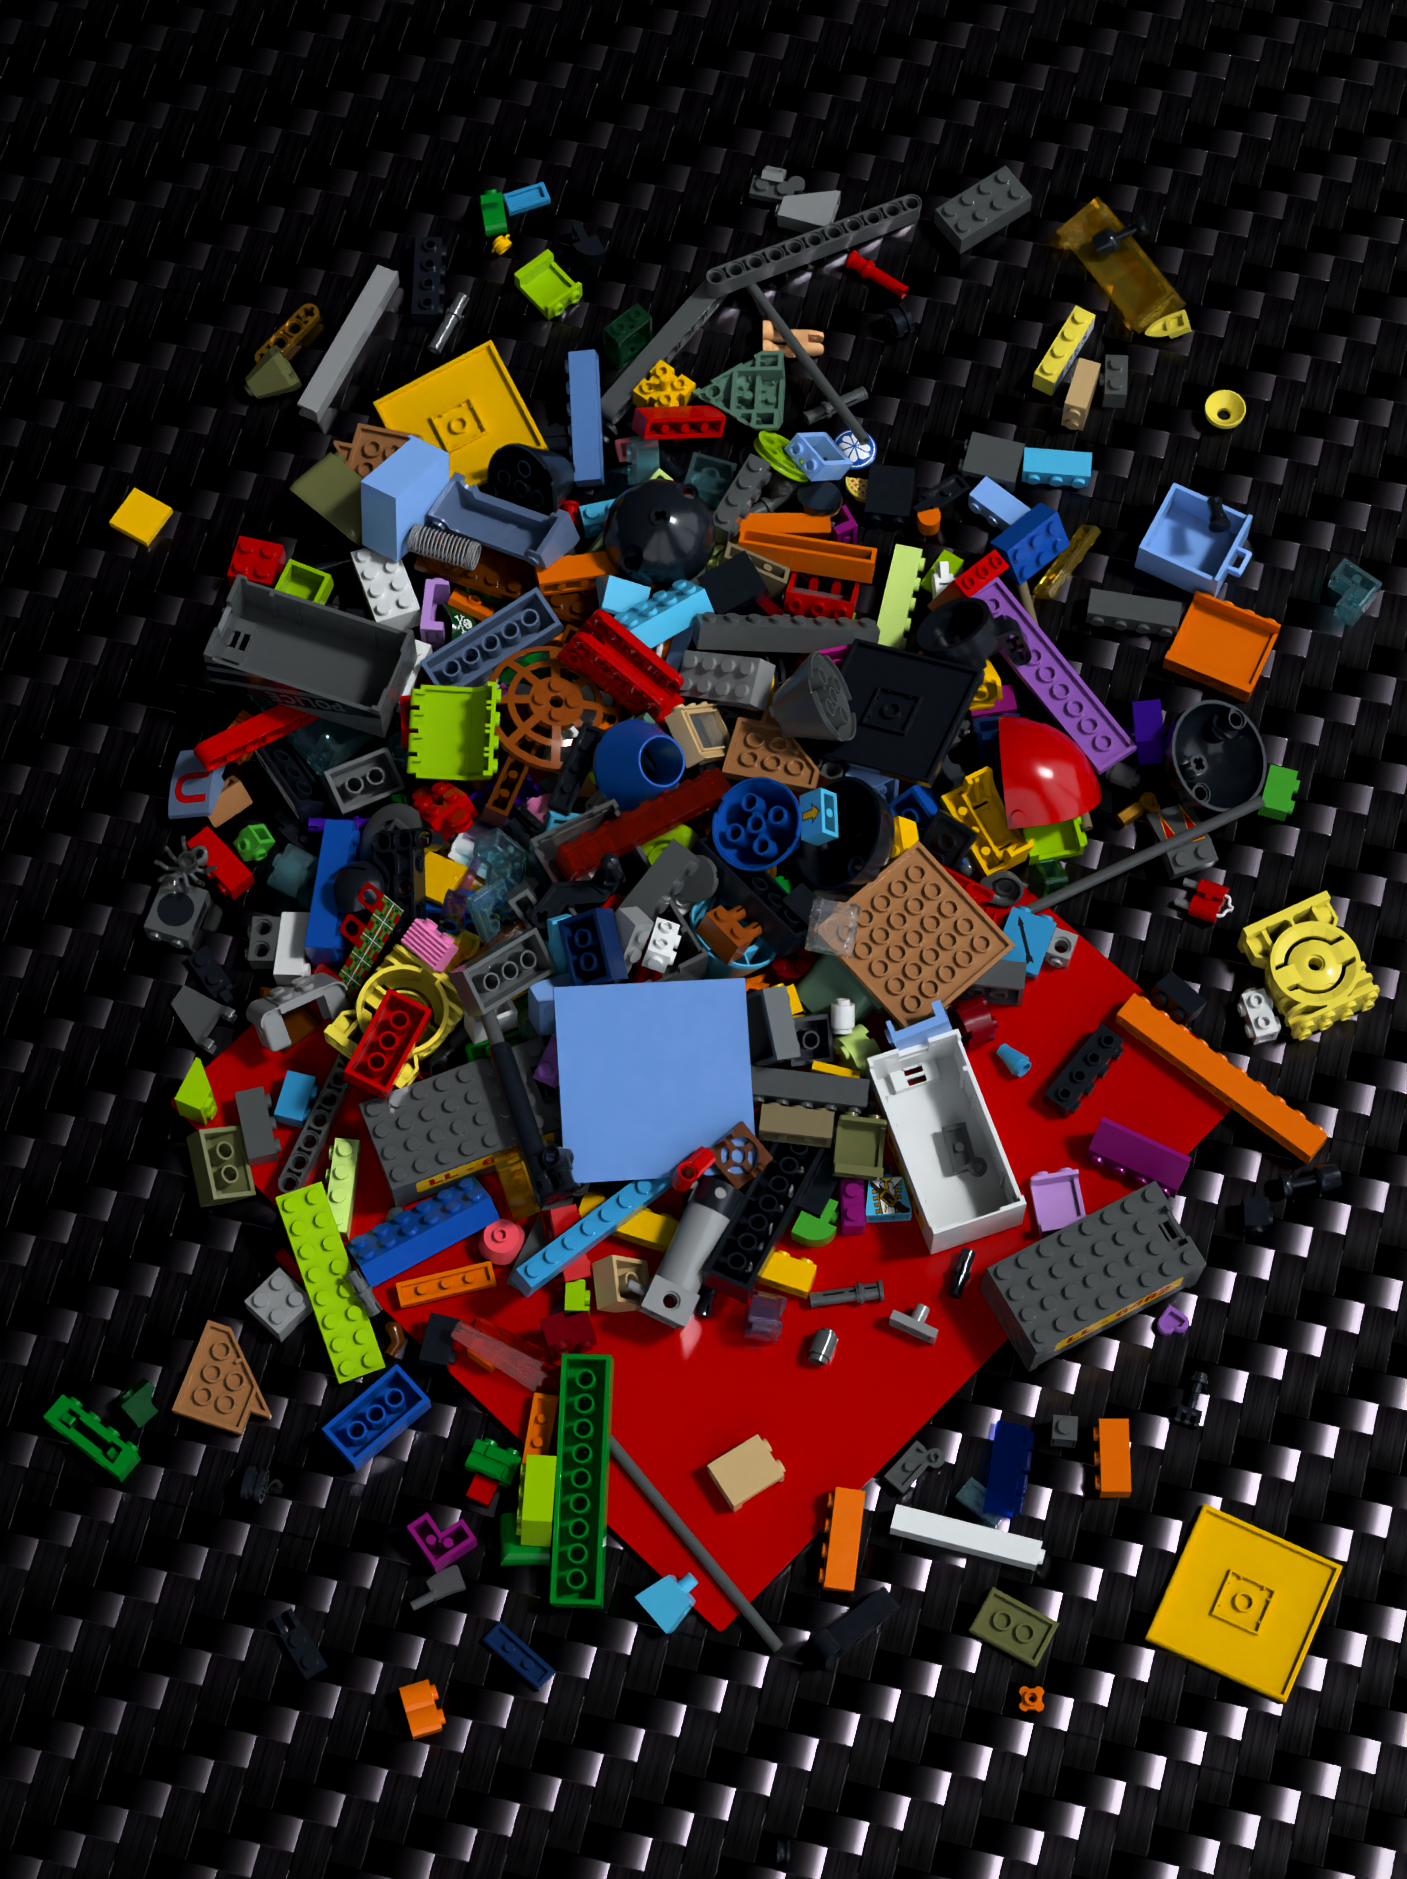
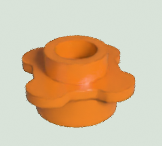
(1036, 1693)

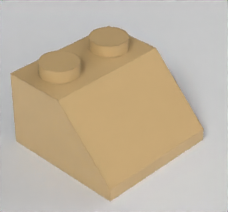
(610, 1282)

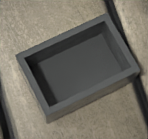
(771, 1027)

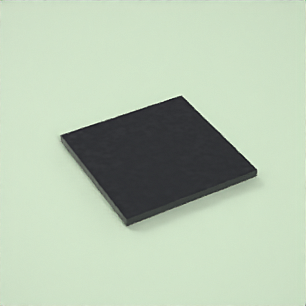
(904, 712)

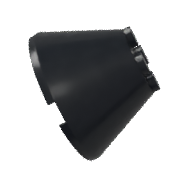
(530, 477)

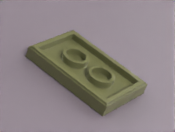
(1013, 1627)

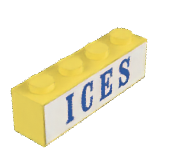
(1063, 350)

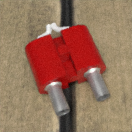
(1208, 900)

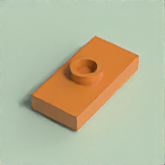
(471, 604)

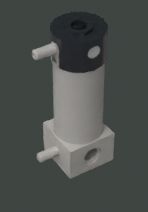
(688, 1253)

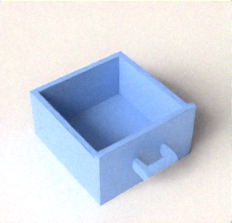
(401, 495)
(1185, 550)

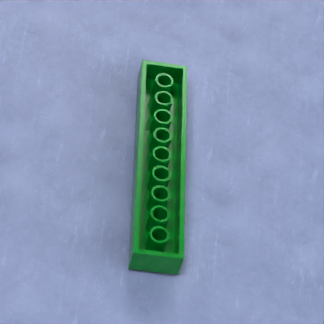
(582, 1481)

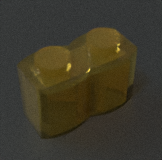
(468, 945)

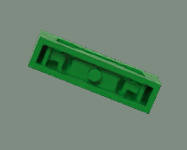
(123, 1461)

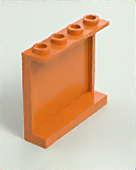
(1222, 646)

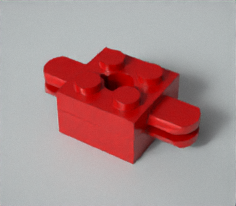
(444, 808)

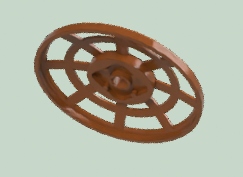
(543, 712)

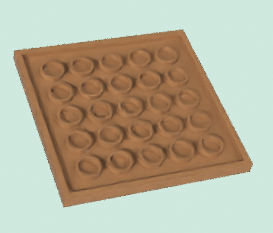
(920, 938)

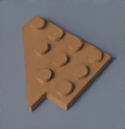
(371, 447)
(220, 1384)

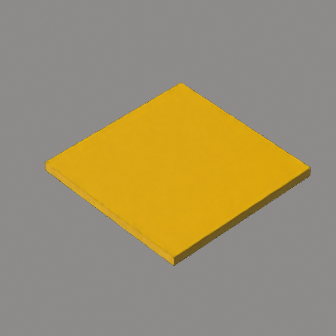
(464, 410)
(1244, 1603)

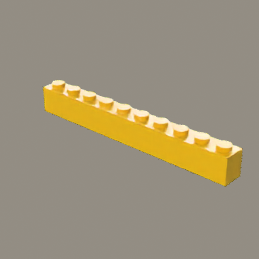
(657, 1230)

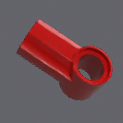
(692, 1168)

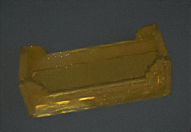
(1126, 275)

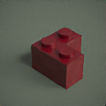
(567, 1334)

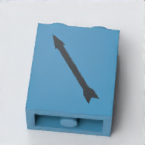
(1031, 937)

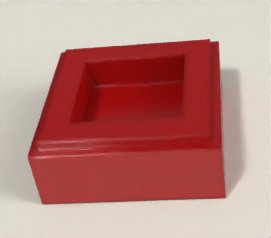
(482, 1490)

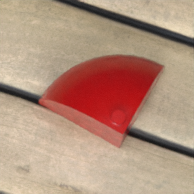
(1043, 774)

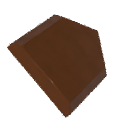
(298, 1022)

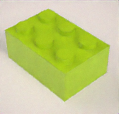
(305, 582)
(536, 1500)

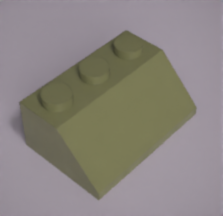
(220, 1165)

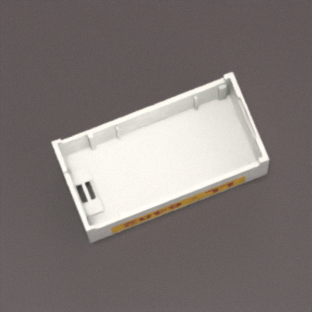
(946, 1205)

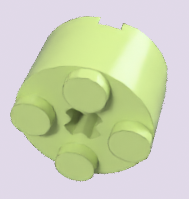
(855, 1049)

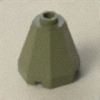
(272, 376)

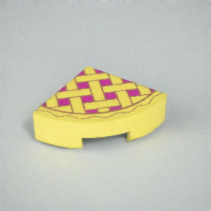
(857, 488)

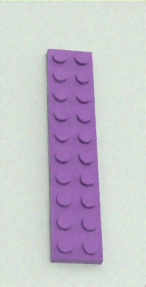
(1060, 687)

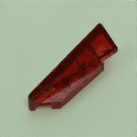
(510, 1354)

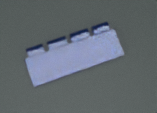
(1006, 1462)

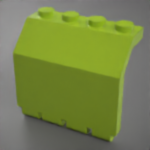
(454, 732)

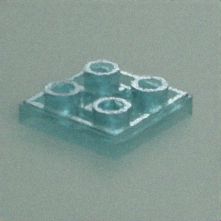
(489, 909)

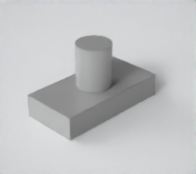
(915, 1324)

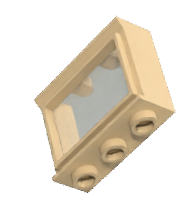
(699, 733)

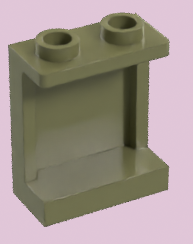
(859, 1147)

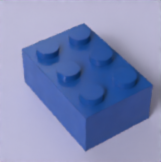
(1031, 543)

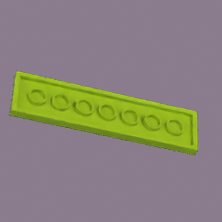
(322, 1268)

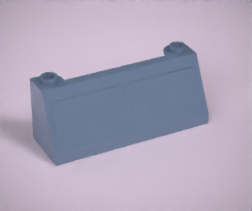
(502, 524)

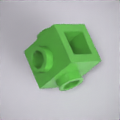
(254, 842)

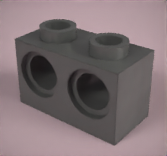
(262, 942)

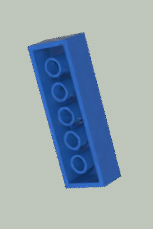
(323, 937)
(422, 1231)

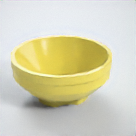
(1225, 401)

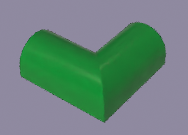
(512, 1551)

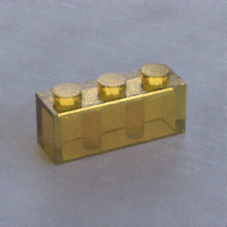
(515, 1183)

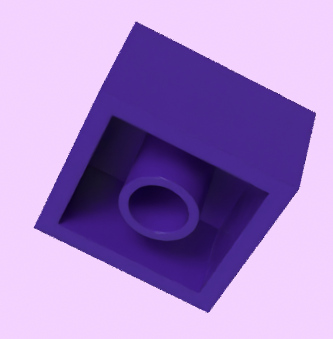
(1147, 731)

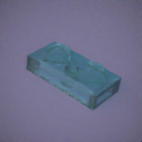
(973, 1497)

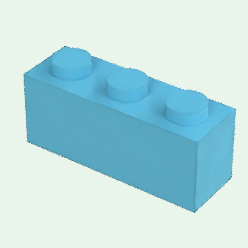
(1056, 467)

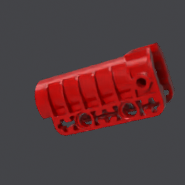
(621, 669)

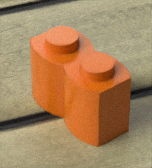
(421, 1709)

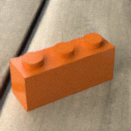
(1112, 1458)

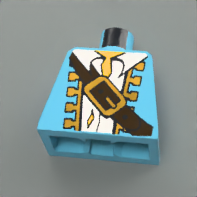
(887, 1199)

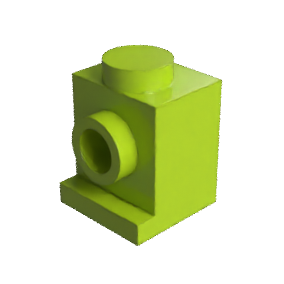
(576, 1297)

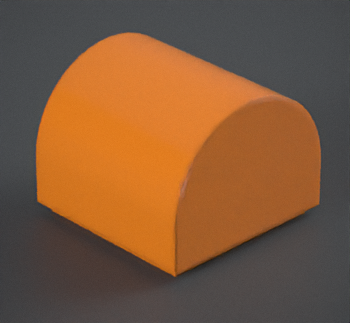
(928, 521)

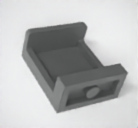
(992, 458)

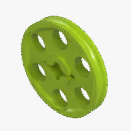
(771, 448)

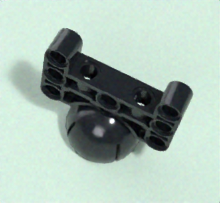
(394, 871)

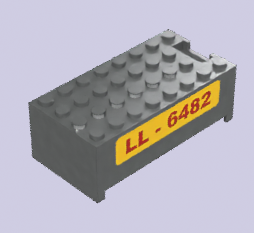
(452, 1125)
(1091, 1275)

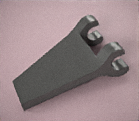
(200, 1016)

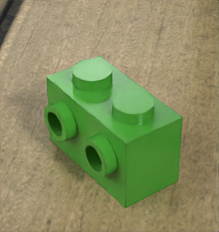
(1278, 792)

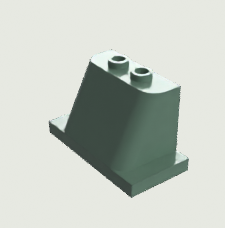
(832, 980)

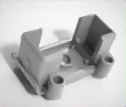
(267, 1011)

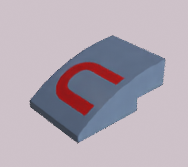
(193, 788)

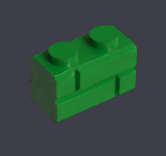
(494, 1462)

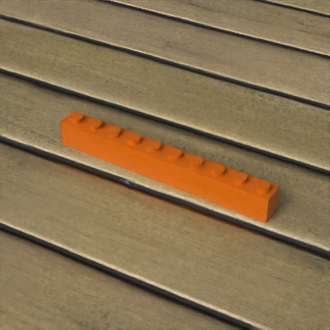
(1221, 1078)

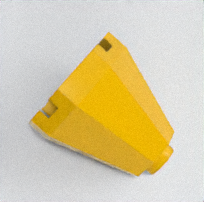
(988, 691)

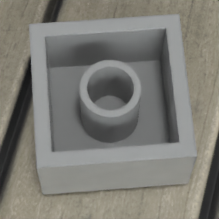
(279, 1304)

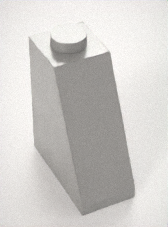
(807, 211)

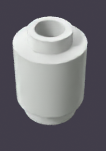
(842, 1016)

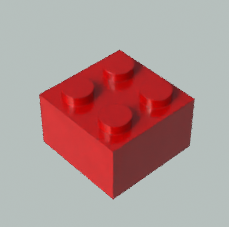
(258, 561)

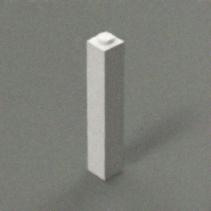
(967, 1537)

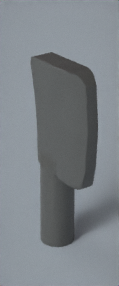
(441, 1585)

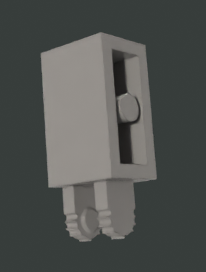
(633, 932)

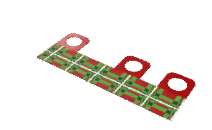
(367, 942)

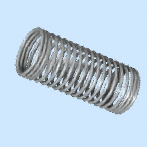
(471, 556)

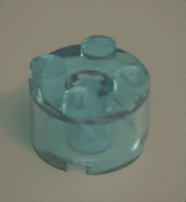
(293, 871)

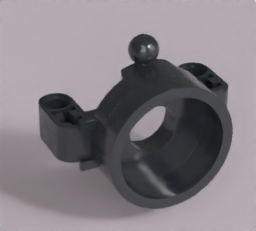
(969, 632)

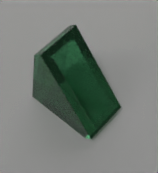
(1051, 876)

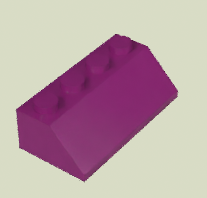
(1138, 1157)

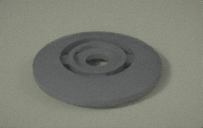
(381, 821)

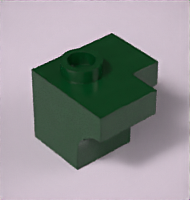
(137, 1403)

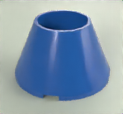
(619, 767)

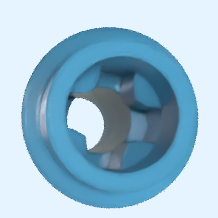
(1014, 1060)

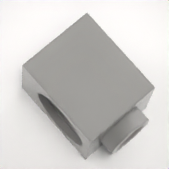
(1061, 939)

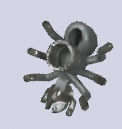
(189, 863)

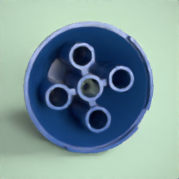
(757, 824)

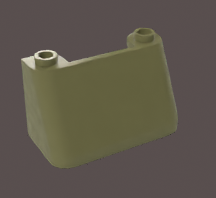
(334, 493)

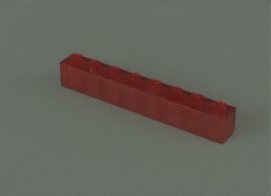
(642, 824)

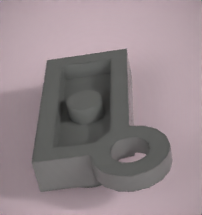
(961, 1150)

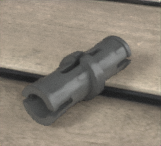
(363, 1292)

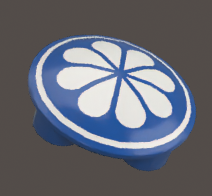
(859, 454)

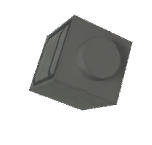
(1063, 1431)

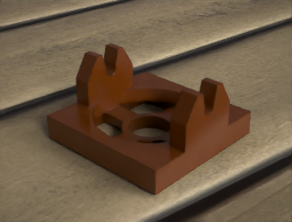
(763, 1155)

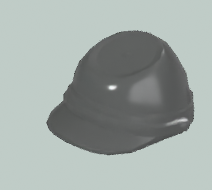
(1006, 885)

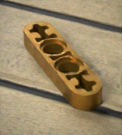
(292, 339)

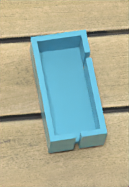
(666, 613)

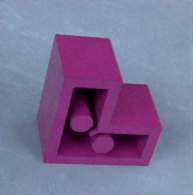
(438, 1546)

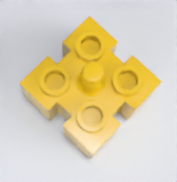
(664, 388)

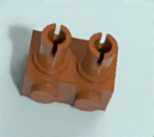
(724, 933)

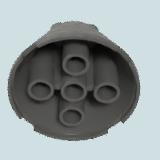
(814, 702)

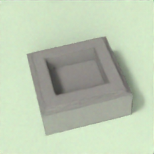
(774, 174)

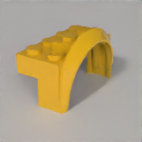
(987, 820)

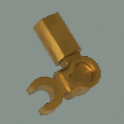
(1147, 803)

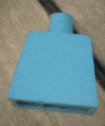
(669, 1600)

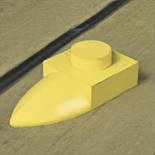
(1170, 325)

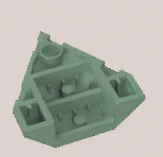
(751, 391)

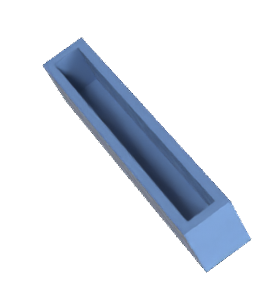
(585, 417)

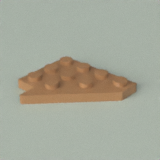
(762, 751)

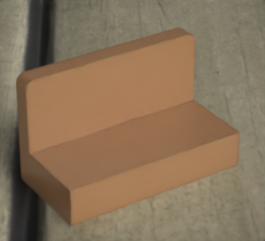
(230, 802)

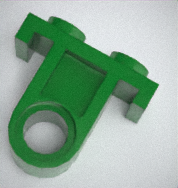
(493, 213)

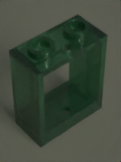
(620, 338)

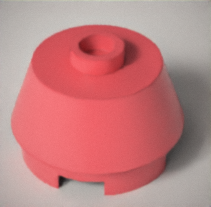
(501, 1241)

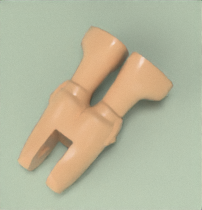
(808, 339)

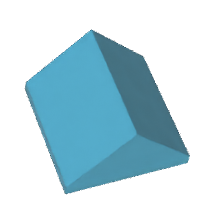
(619, 595)

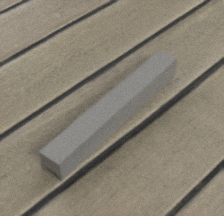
(348, 343)

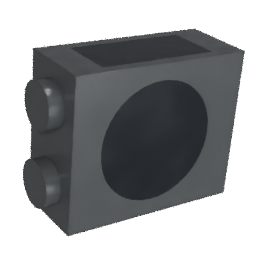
(177, 916)

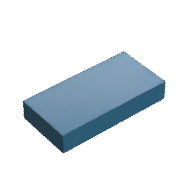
(526, 198)

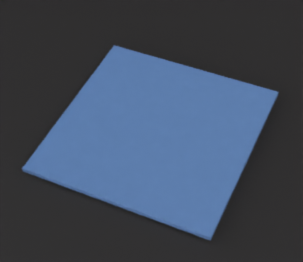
(651, 1075)

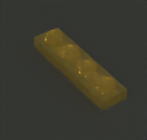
(1066, 562)

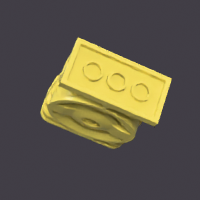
(1323, 945)
(397, 971)

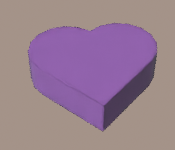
(1172, 1321)

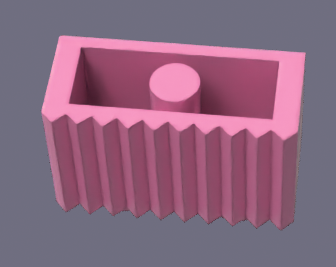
(429, 944)

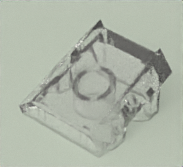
(832, 927)

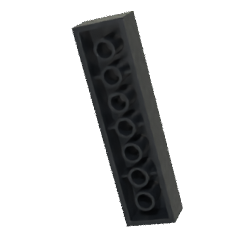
(762, 1220)

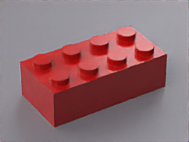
(387, 1044)

